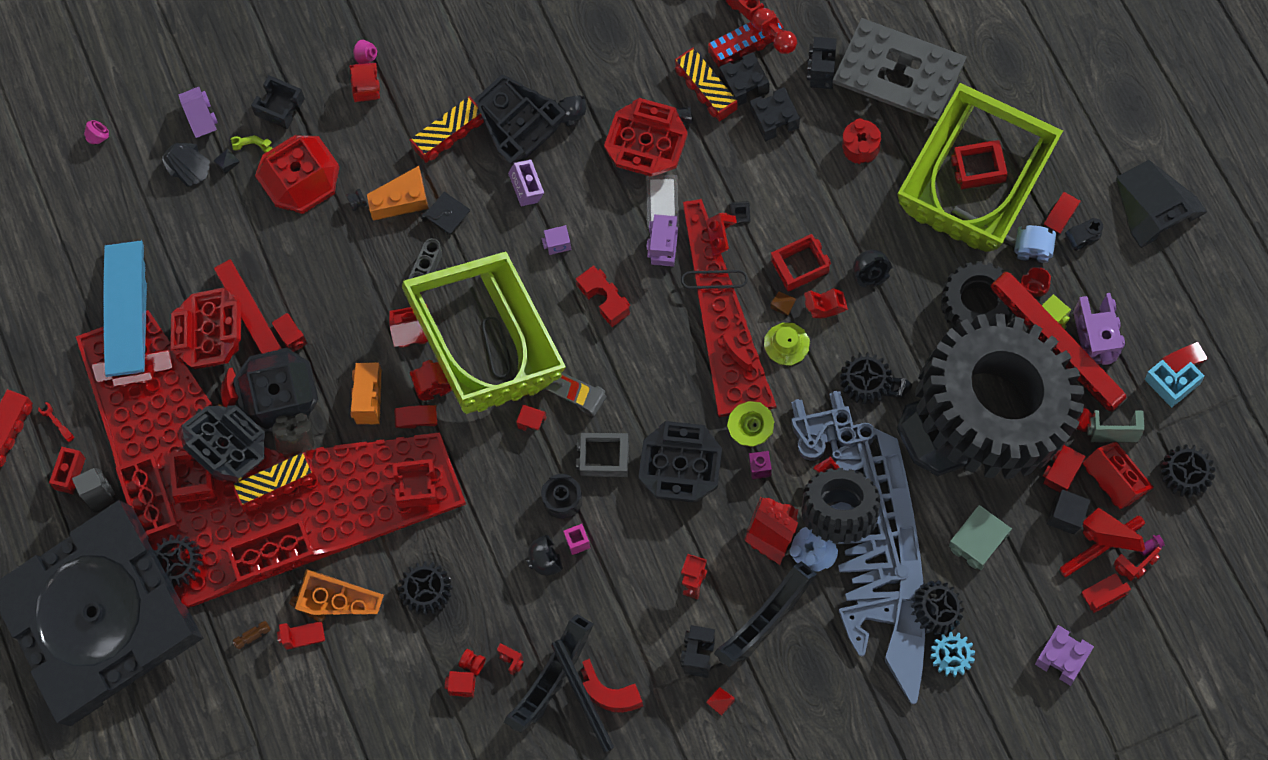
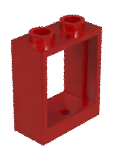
(998, 176)
(793, 248)
(189, 493)

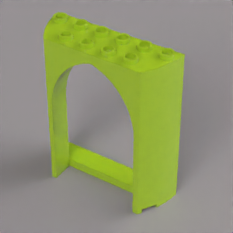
(919, 192)
(537, 355)

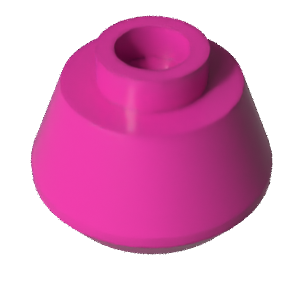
(364, 52)
(95, 132)

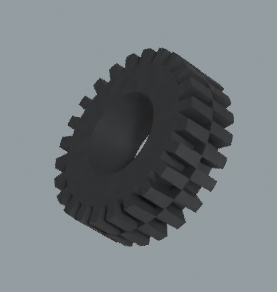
(974, 430)

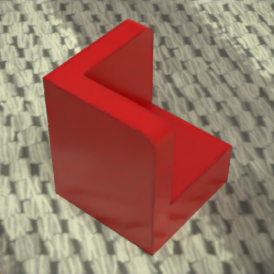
(530, 418)

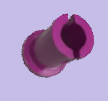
(1152, 544)

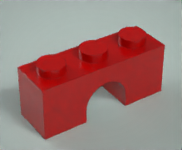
(593, 283)

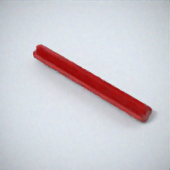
(1095, 550)

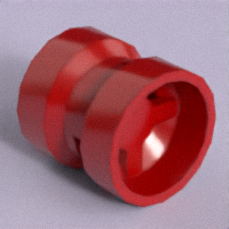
(472, 662)

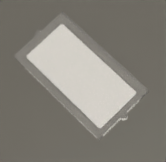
(662, 196)

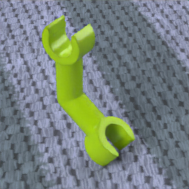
(238, 143)

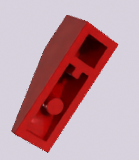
(1110, 532)

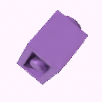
(526, 182)

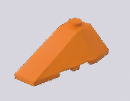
(328, 595)

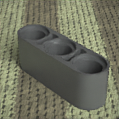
(427, 257)

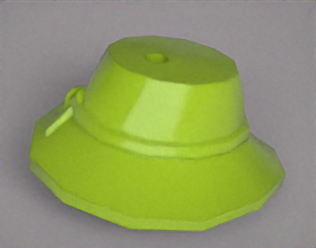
(781, 350)
(742, 423)

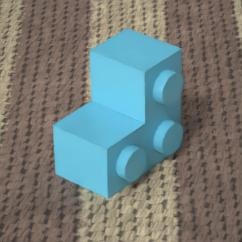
(1173, 386)

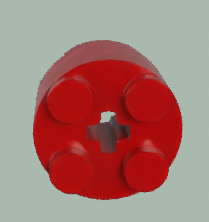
(364, 82)
(861, 141)
(430, 380)

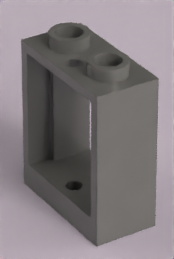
(603, 471)

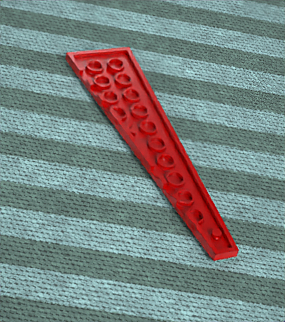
(722, 315)

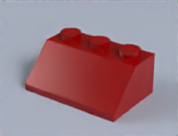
(1117, 475)

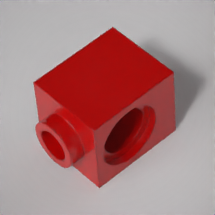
(460, 684)

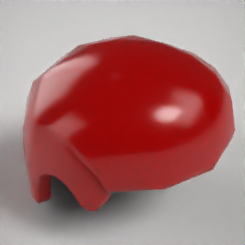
(1036, 281)

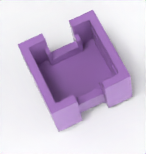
(662, 240)
(1064, 654)

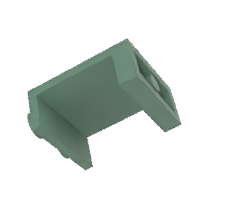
(1116, 433)
(979, 537)

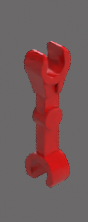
(64, 431)

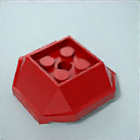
(643, 122)
(299, 189)
(207, 328)

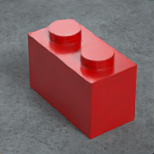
(68, 465)
(1064, 469)

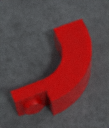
(610, 699)

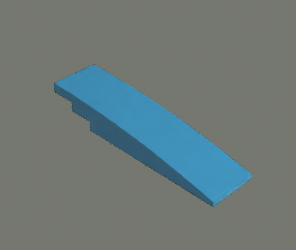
(124, 308)

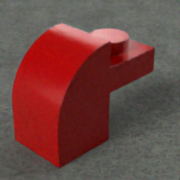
(825, 304)

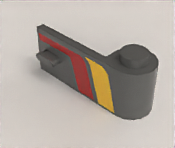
(585, 396)

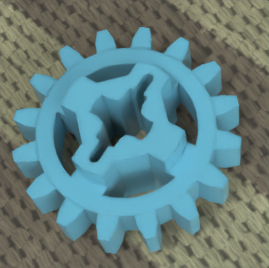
(946, 649)

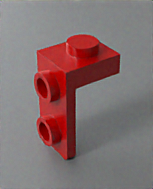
(717, 233)
(289, 332)
(1125, 567)
(300, 635)

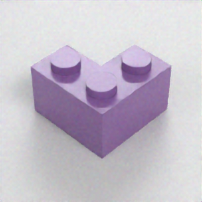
(196, 109)

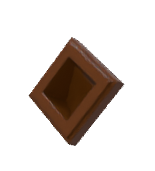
(782, 303)

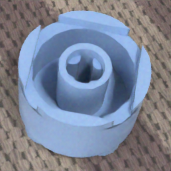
(1034, 243)
(813, 550)

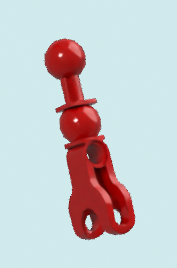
(765, 21)

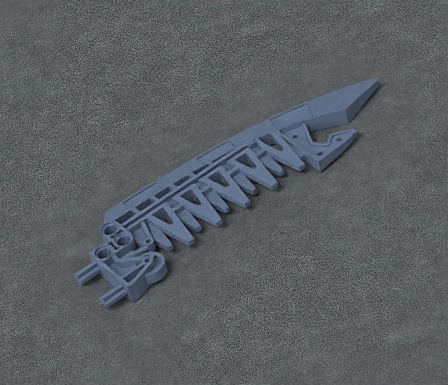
(908, 640)

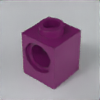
(760, 465)

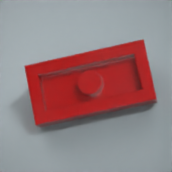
(1105, 592)

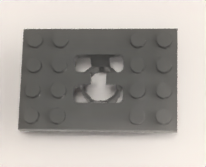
(927, 86)

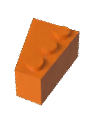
(398, 196)
(366, 393)

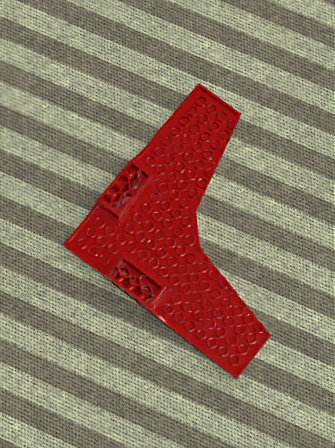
(337, 511)

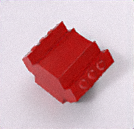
(772, 528)

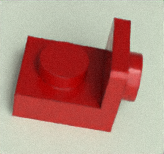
(508, 655)

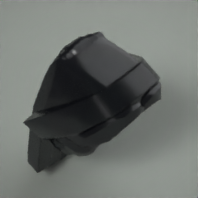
(186, 163)

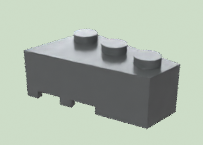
(94, 489)

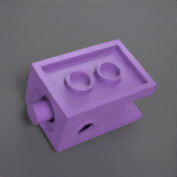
(1100, 331)

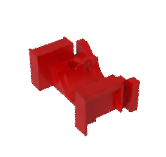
(693, 573)

